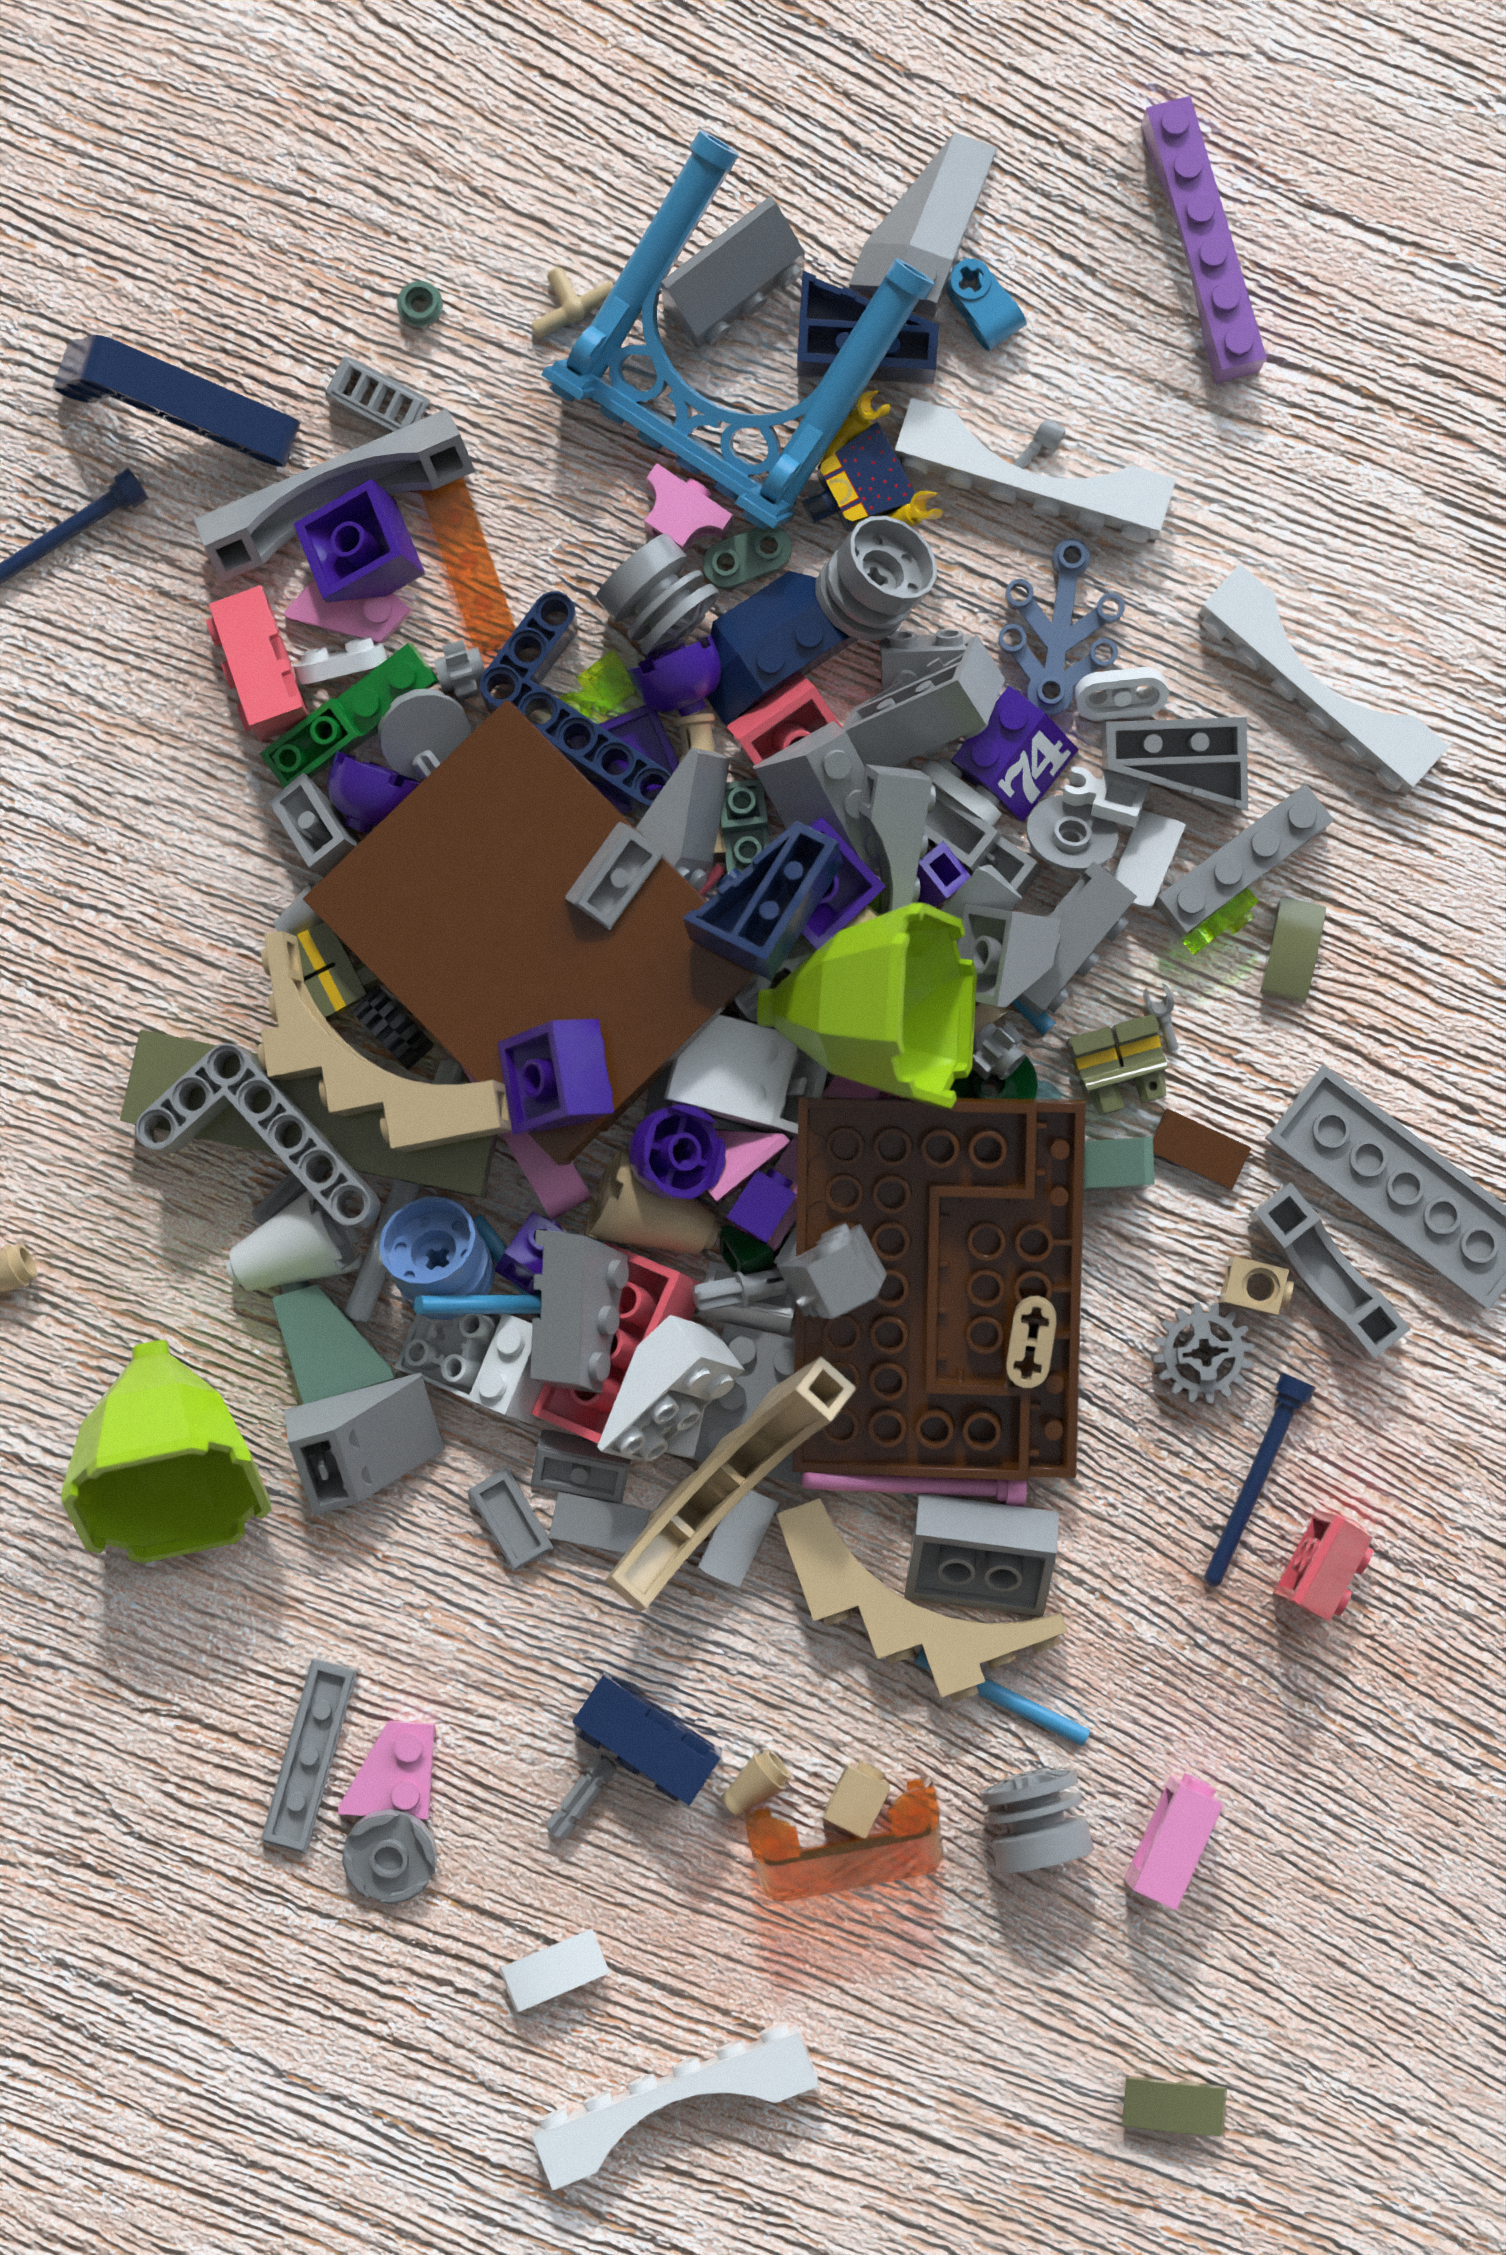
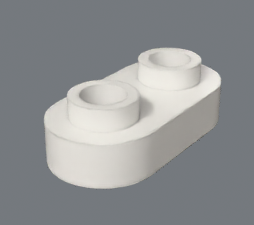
(320, 666)
(1120, 694)
(977, 800)

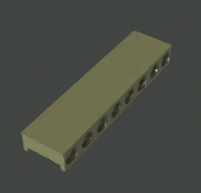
(358, 1137)

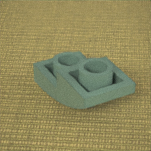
(744, 822)

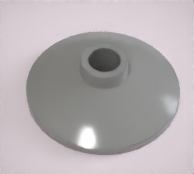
(1056, 823)

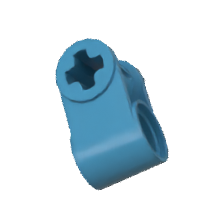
(988, 311)

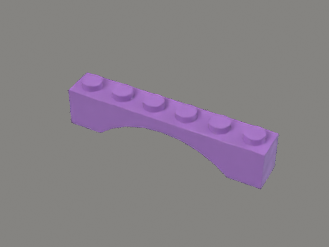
(1215, 271)

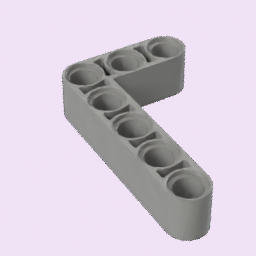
(270, 1126)

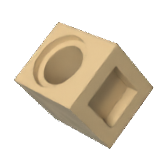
(1235, 1281)
(857, 1798)

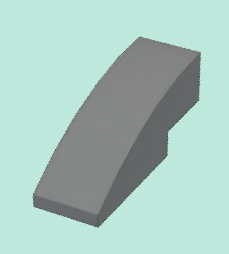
(978, 843)

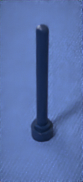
(123, 493)
(1291, 1397)

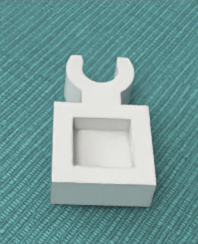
(1112, 798)

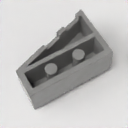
(929, 712)

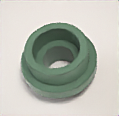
(413, 292)

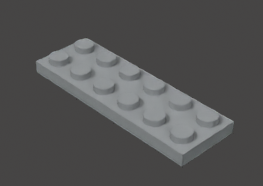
(1397, 1183)

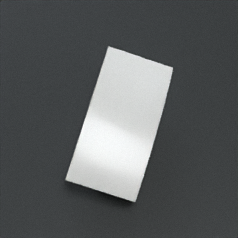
(554, 1970)

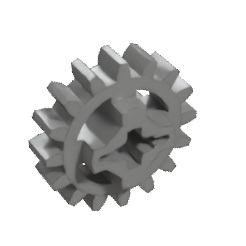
(1207, 1374)

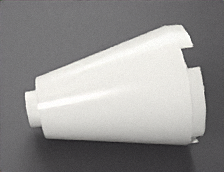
(294, 1247)

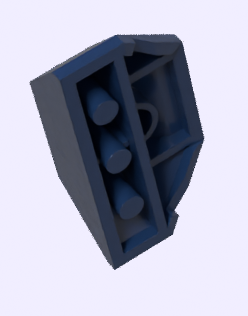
(771, 643)

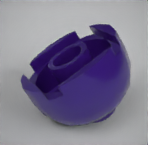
(678, 677)
(365, 790)
(677, 1152)

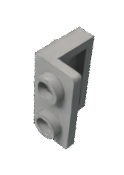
(907, 655)

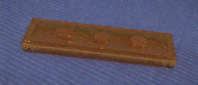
(469, 565)

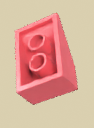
(781, 720)
(1325, 1565)

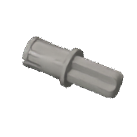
(739, 1290)

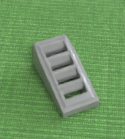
(369, 413)

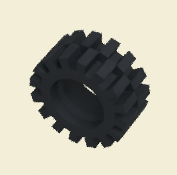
(392, 1027)

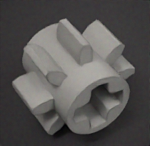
(460, 670)
(997, 1051)

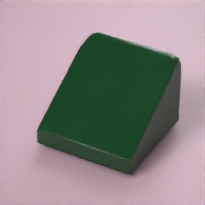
(744, 1252)

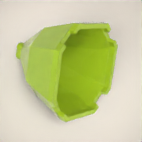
(884, 1004)
(161, 1465)

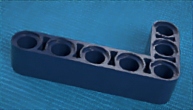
(107, 368)
(566, 720)

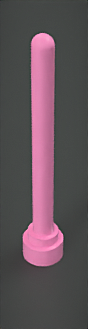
(1006, 1491)

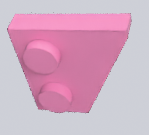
(395, 1772)

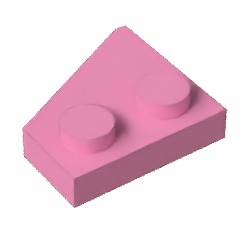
(358, 618)

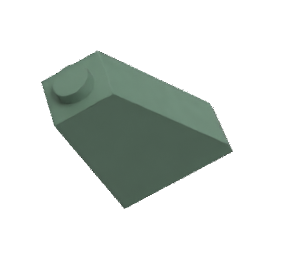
(1119, 1164)
(325, 1345)

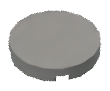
(421, 723)
(389, 1856)

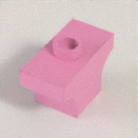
(683, 510)

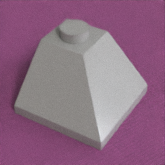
(1007, 950)

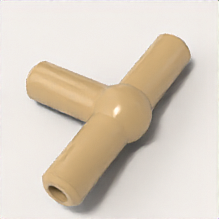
(573, 307)

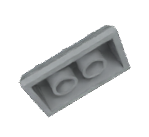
(733, 274)
(820, 780)
(982, 1554)

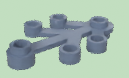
(1059, 635)

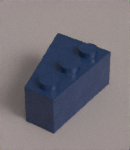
(830, 316)
(768, 903)
(646, 1739)

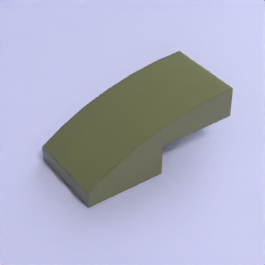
(1293, 950)
(1174, 2106)

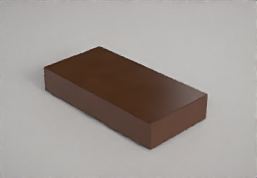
(1199, 1149)

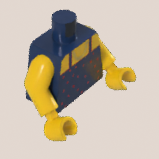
(865, 476)

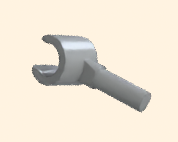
(1047, 434)
(1162, 1012)

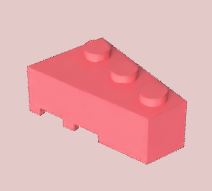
(257, 663)

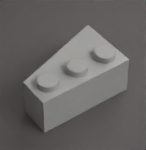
(1182, 754)
(1087, 915)
(835, 1273)
(578, 1311)

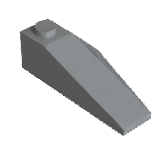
(929, 220)

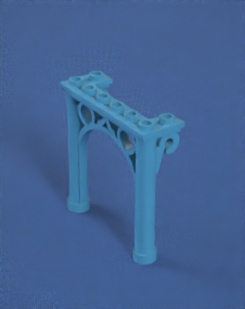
(638, 291)

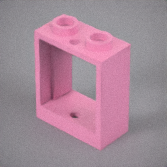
(1174, 1840)

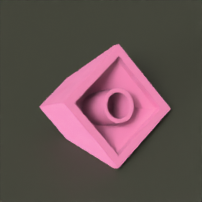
(744, 1156)

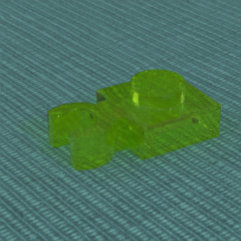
(604, 686)
(1231, 916)

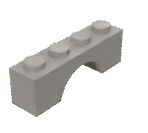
(1243, 861)
(1326, 1272)

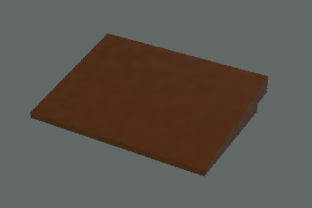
(473, 928)
(968, 1223)

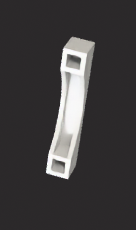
(1126, 500)
(1249, 618)
(766, 2069)

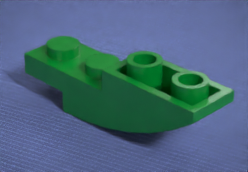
(349, 719)

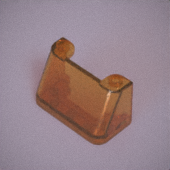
(797, 1873)

